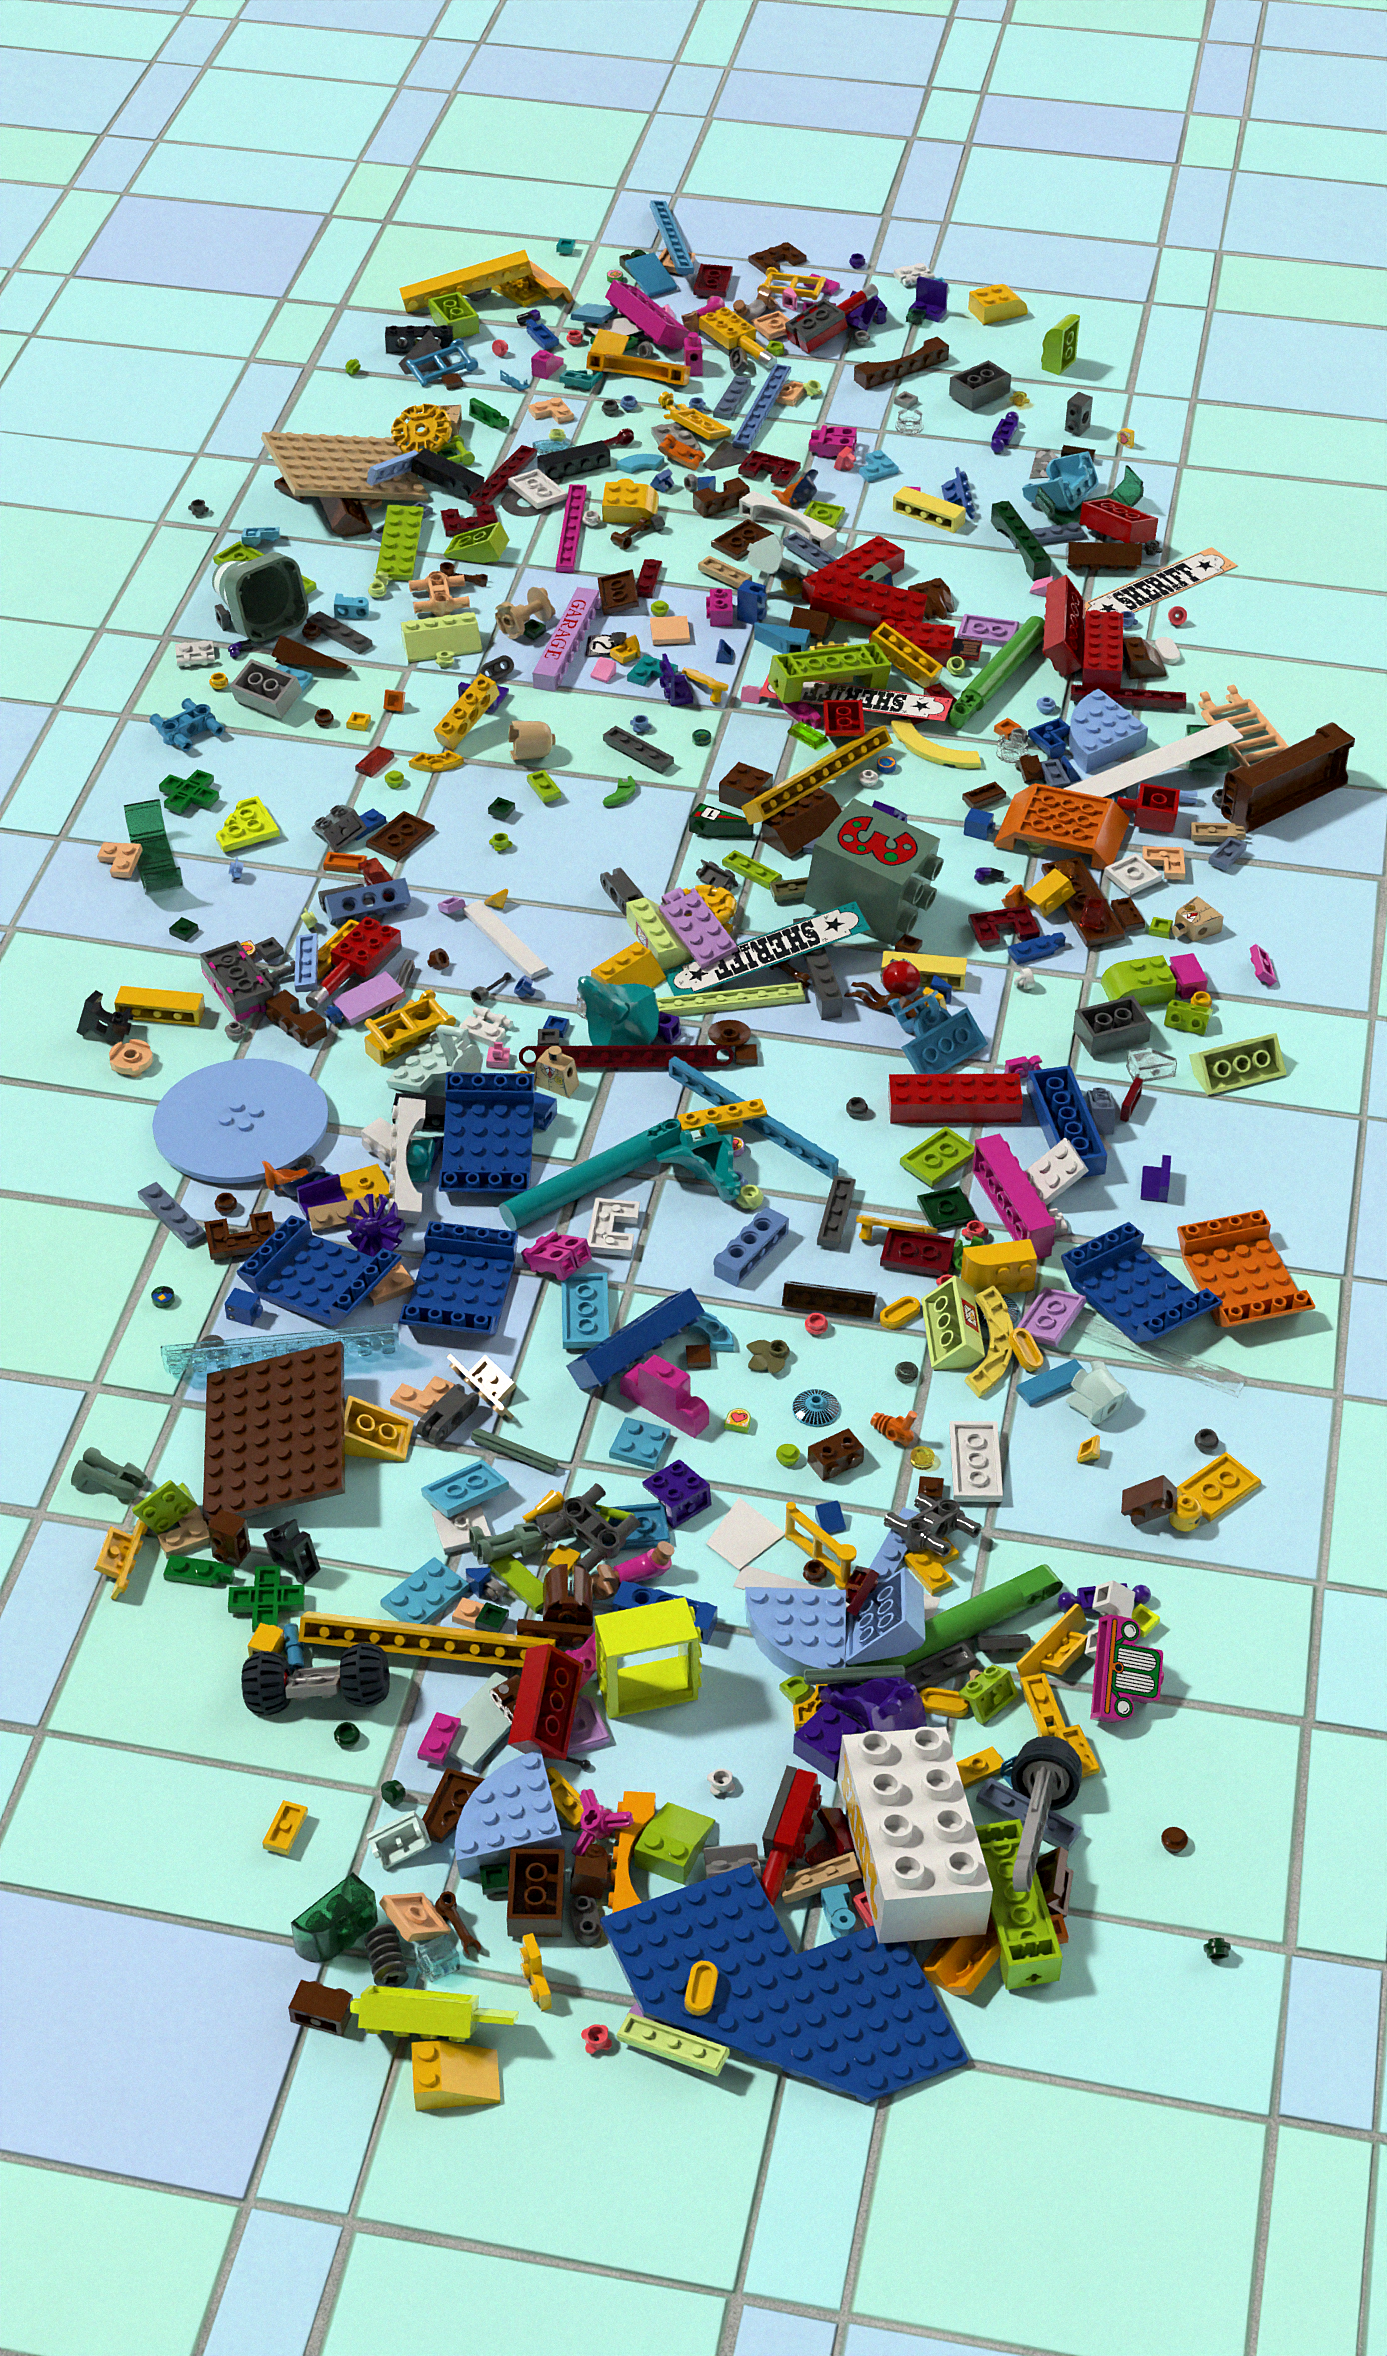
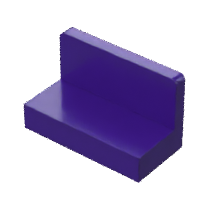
(1156, 1181)
(319, 1193)

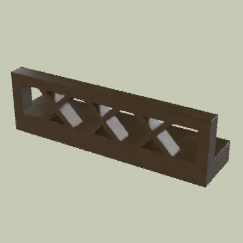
(829, 1299)

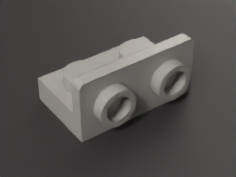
(729, 1857)

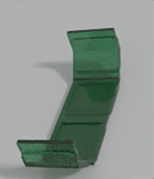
(1127, 493)
(156, 861)

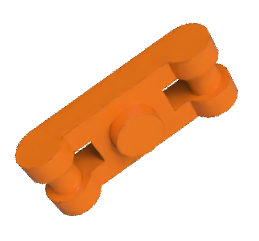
(681, 452)

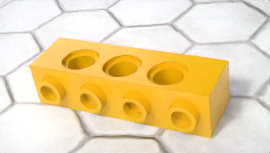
(907, 656)
(466, 712)
(395, 1029)

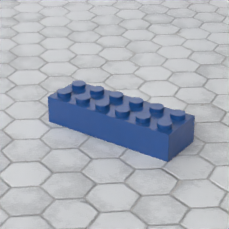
(1066, 1115)
(635, 1340)

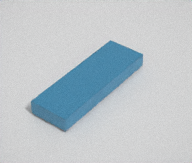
(1048, 1383)

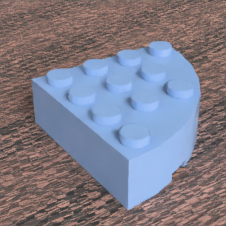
(1103, 732)
(798, 1627)
(507, 1813)

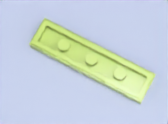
(673, 2044)

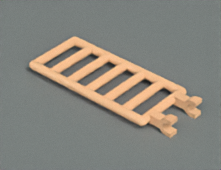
(1238, 703)

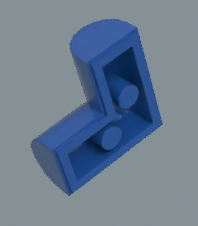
(1049, 737)

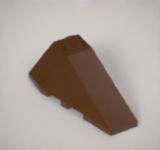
(299, 655)

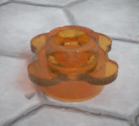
(1065, 868)

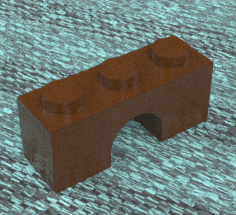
(709, 502)
(285, 1012)

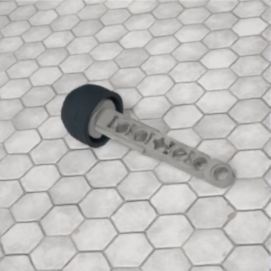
(1050, 1776)

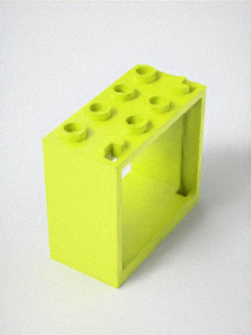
(651, 1683)

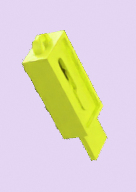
(424, 2013)

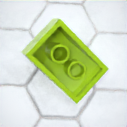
(479, 545)
(672, 1842)

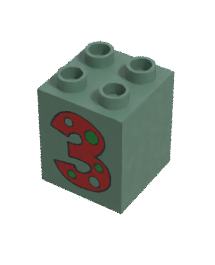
(878, 865)

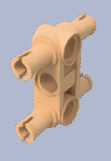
(440, 601)

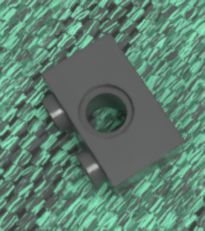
(1078, 413)

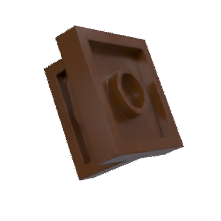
(1055, 1880)

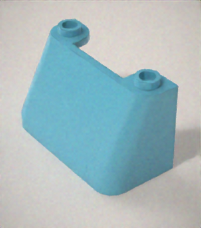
(1069, 483)

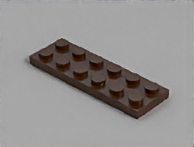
(1084, 885)

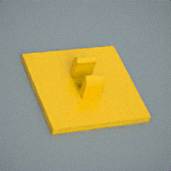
(610, 342)

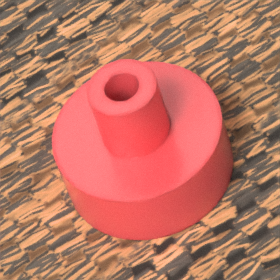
(1181, 615)

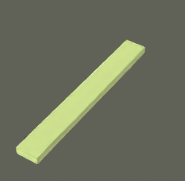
(732, 999)

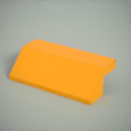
(547, 284)
(962, 1961)

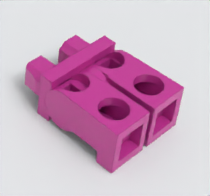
(832, 440)
(557, 1254)

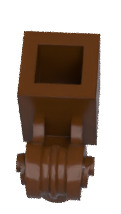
(590, 1872)

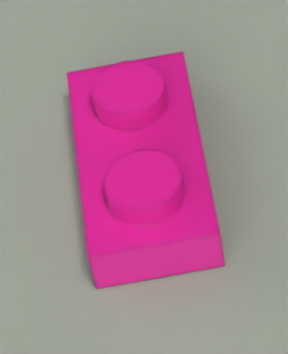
(1262, 964)
(439, 1738)

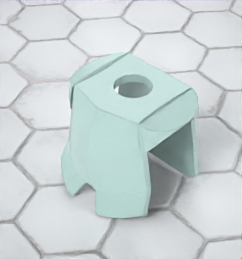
(1097, 1393)

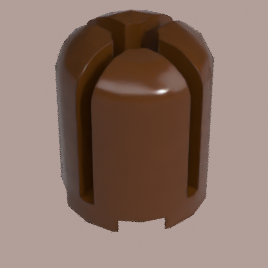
(575, 1603)

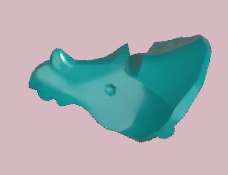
(619, 1012)
(708, 1159)

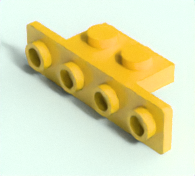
(723, 1117)
(118, 1553)
(1058, 1647)

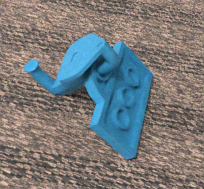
(940, 1037)

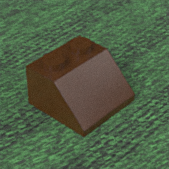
(817, 622)
(1141, 659)

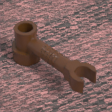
(625, 540)
(448, 569)
(798, 976)
(449, 1912)

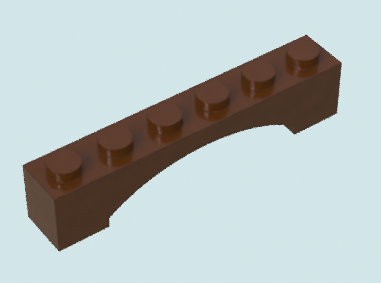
(876, 373)

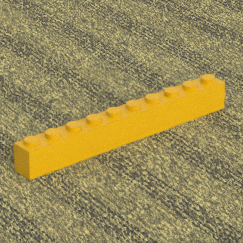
(816, 775)
(418, 1638)

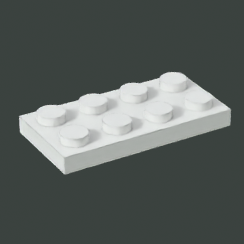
(975, 1461)

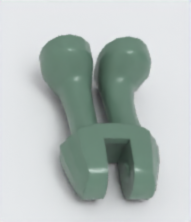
(122, 1486)
(522, 1538)

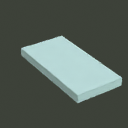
(481, 1726)

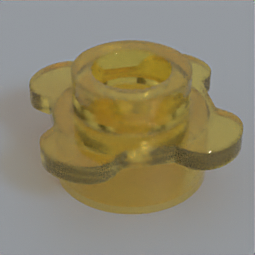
(1019, 398)

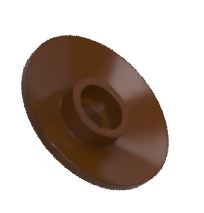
(729, 1033)

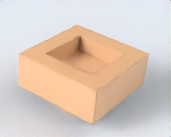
(467, 1612)

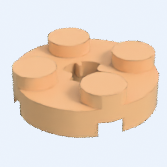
(121, 1059)

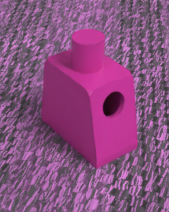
(693, 351)

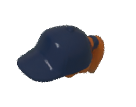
(799, 492)
(288, 1179)

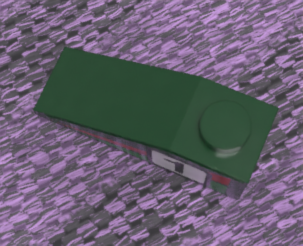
(718, 823)

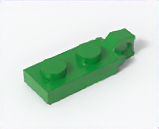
(487, 414)
(197, 1571)

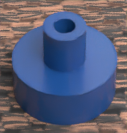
(524, 987)

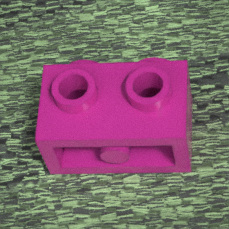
(720, 607)

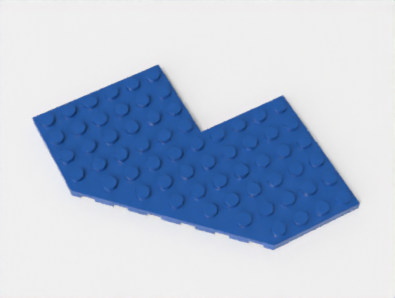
(836, 2013)

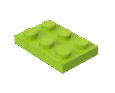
(938, 1156)

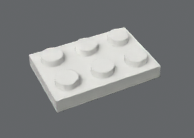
(537, 489)
(1056, 1171)

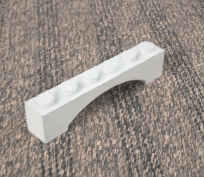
(759, 507)
(409, 1118)

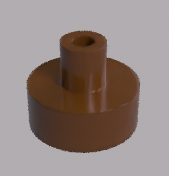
(438, 959)

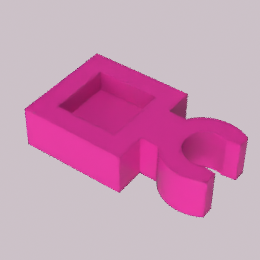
(1023, 1065)

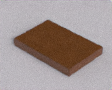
(736, 540)
(618, 592)
(400, 836)

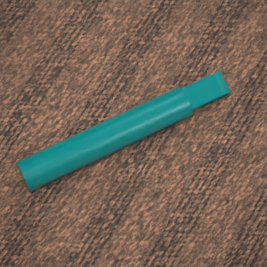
(590, 1174)

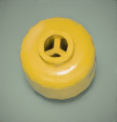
(1187, 1513)

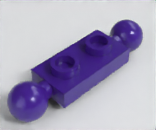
(1004, 431)
(1085, 1598)

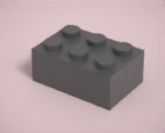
(980, 384)
(1112, 1025)

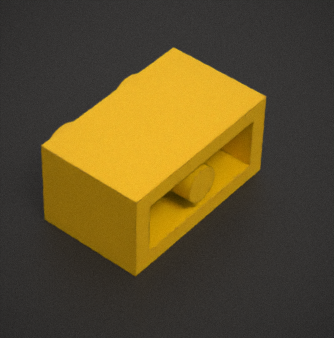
(1049, 893)

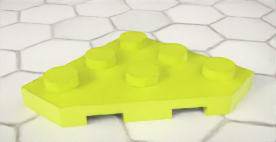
(247, 826)

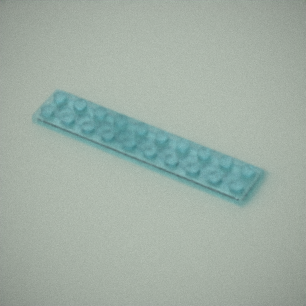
(247, 1350)

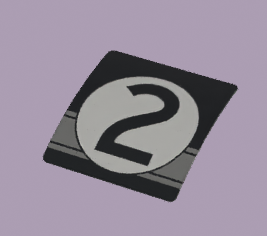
(599, 645)

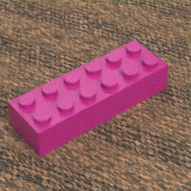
(647, 315)
(1013, 1194)

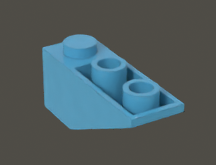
(782, 638)

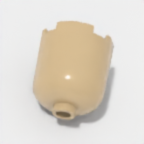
(530, 740)

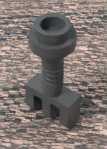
(271, 977)

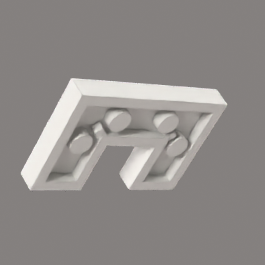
(601, 1235)

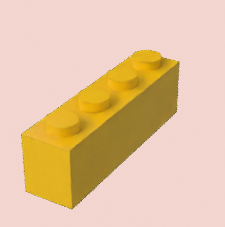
(161, 1005)

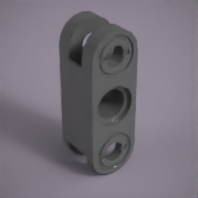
(620, 888)
(447, 1414)

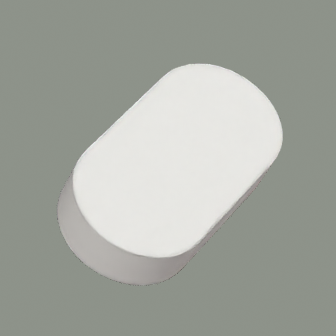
(1167, 650)

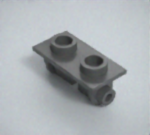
(711, 871)

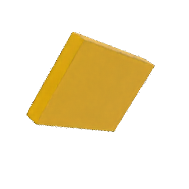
(1219, 1485)

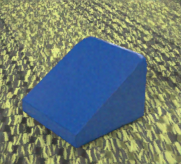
(1069, 770)
(942, 988)
(830, 1517)

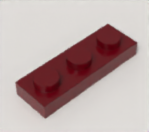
(648, 578)

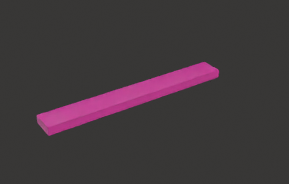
(571, 528)

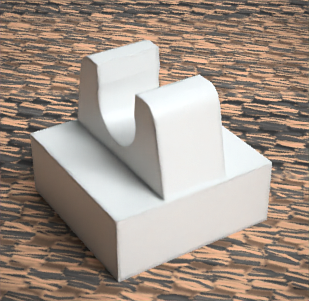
(1061, 1227)

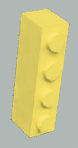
(929, 509)
(947, 968)

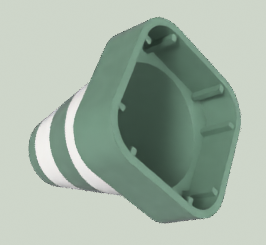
(262, 595)

